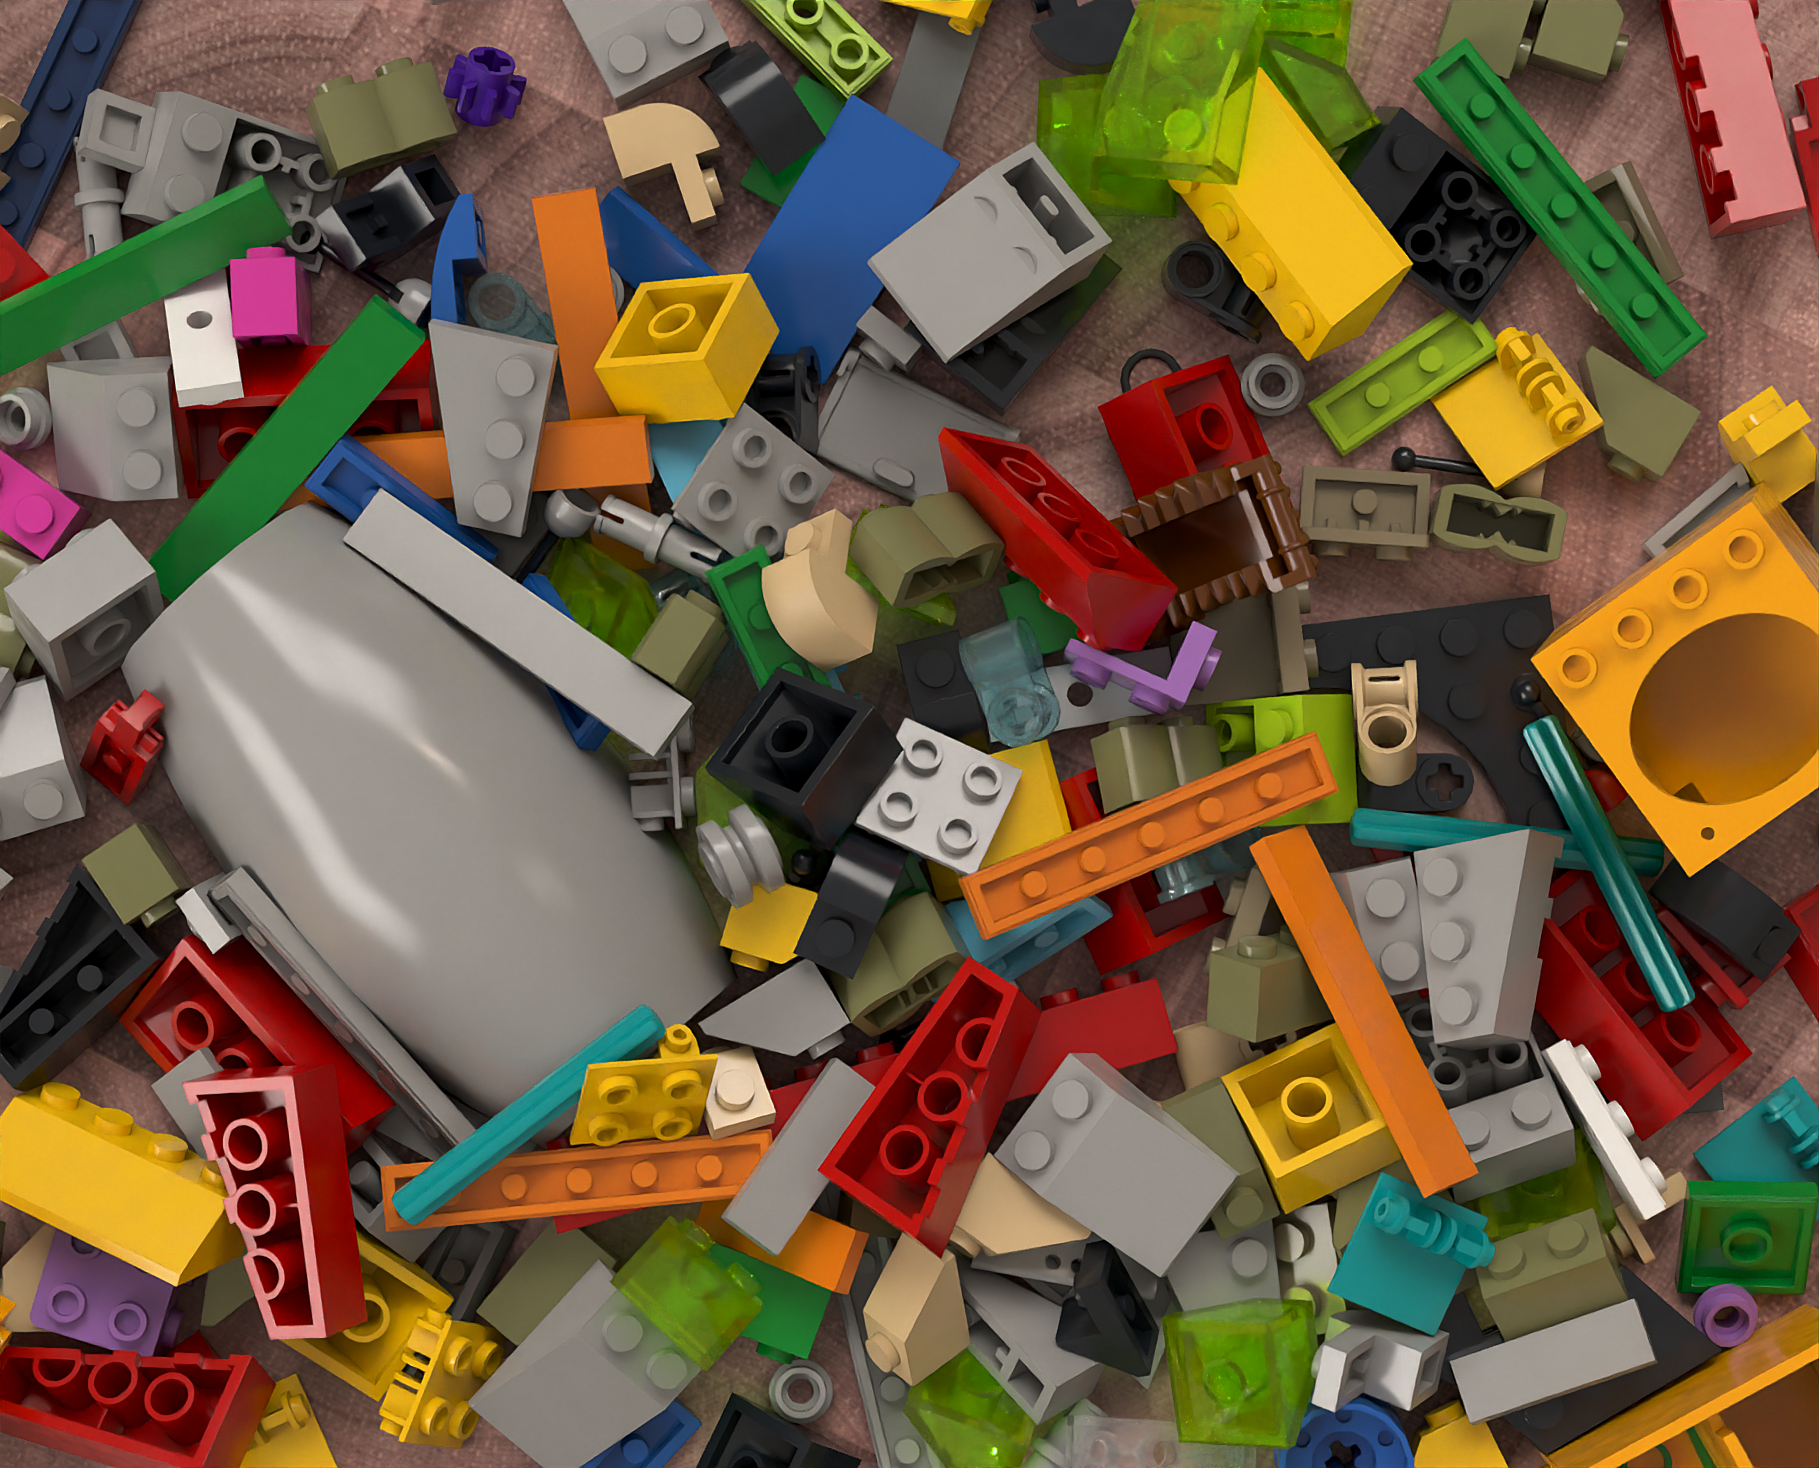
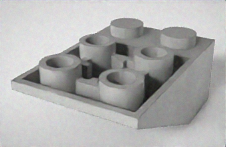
(210, 149)
(991, 253)
(1499, 1105)

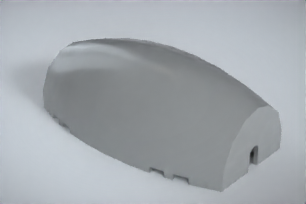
(421, 814)

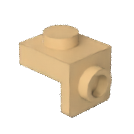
(737, 1094)
(1627, 1235)

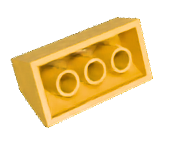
(1299, 230)
(115, 1184)

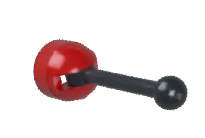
(1603, 781)

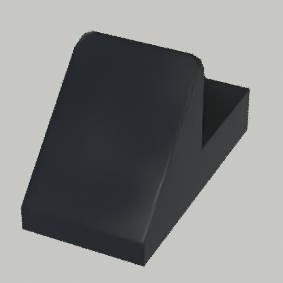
(1108, 1315)

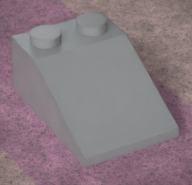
(646, 42)
(1117, 1162)
(584, 1376)

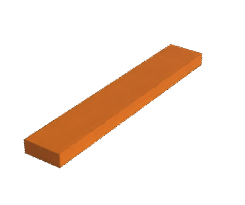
(583, 322)
(570, 457)
(1148, 835)
(1364, 1011)
(591, 1179)

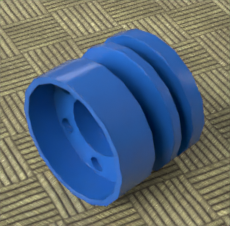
(1364, 1424)

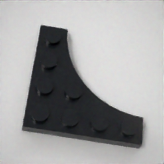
(1465, 683)

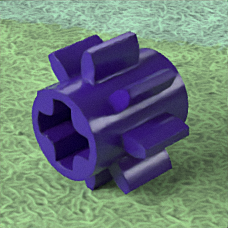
(484, 86)

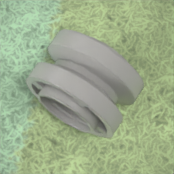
(740, 856)

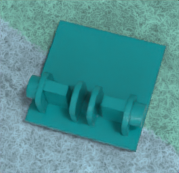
(1769, 1141)
(1410, 1254)

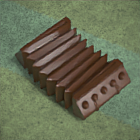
(1220, 539)

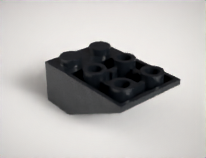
(1438, 210)
(1011, 358)

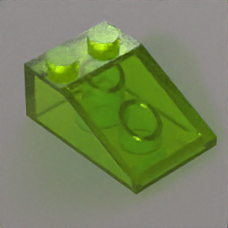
(1182, 91)

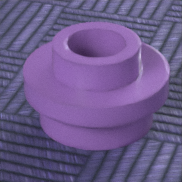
(1733, 1329)

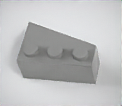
(1483, 934)

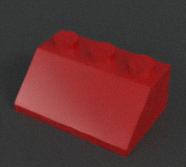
(1182, 426)
(1139, 921)

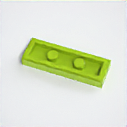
(1401, 380)

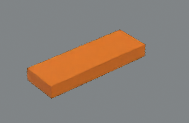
(817, 1251)

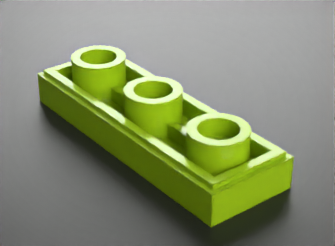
(827, 43)

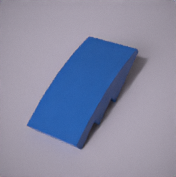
(848, 204)

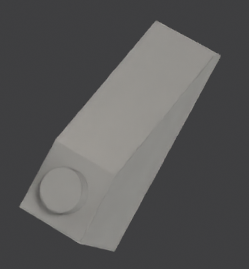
(1016, 1343)

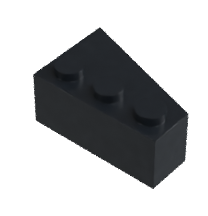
(72, 984)
(1676, 1347)

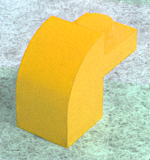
(1771, 443)

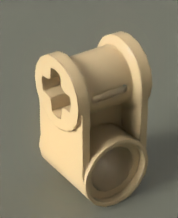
(1386, 712)
(1213, 1053)

